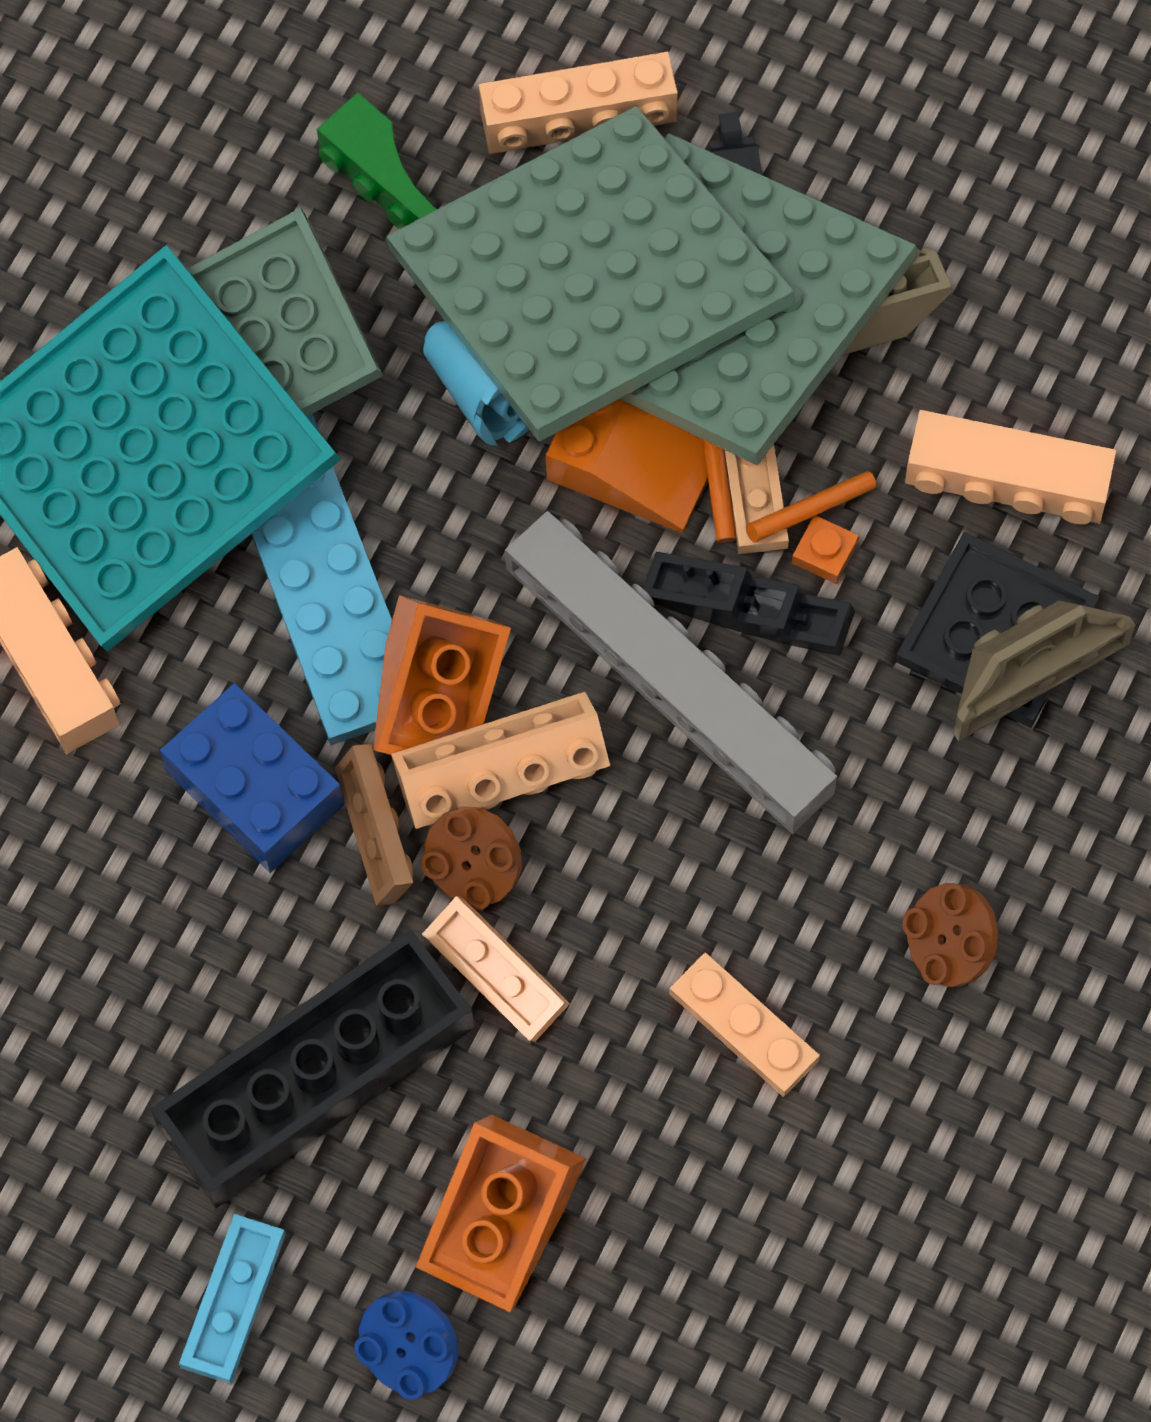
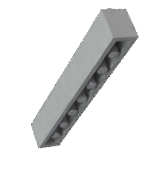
(671, 671)

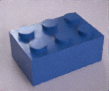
(252, 777)

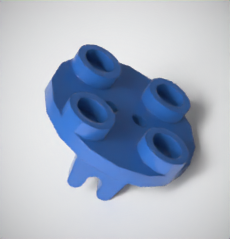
(427, 1357)

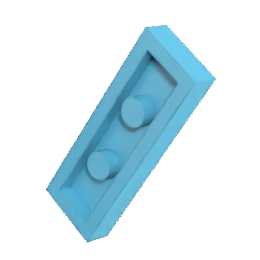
(232, 1299)

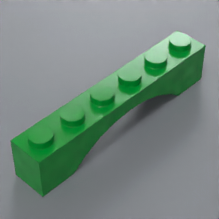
(363, 147)

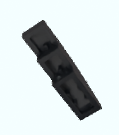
(748, 604)

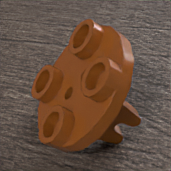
(453, 842)
(963, 954)

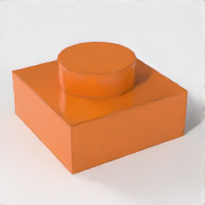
(825, 549)

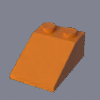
(631, 463)
(435, 674)
(499, 1211)

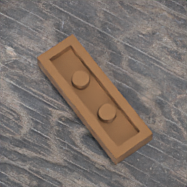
(374, 824)

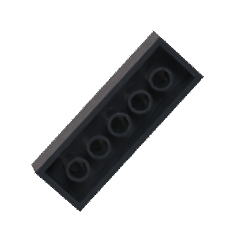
(313, 1068)

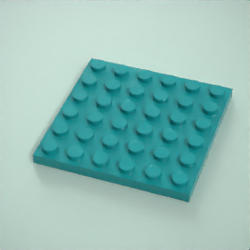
(146, 448)

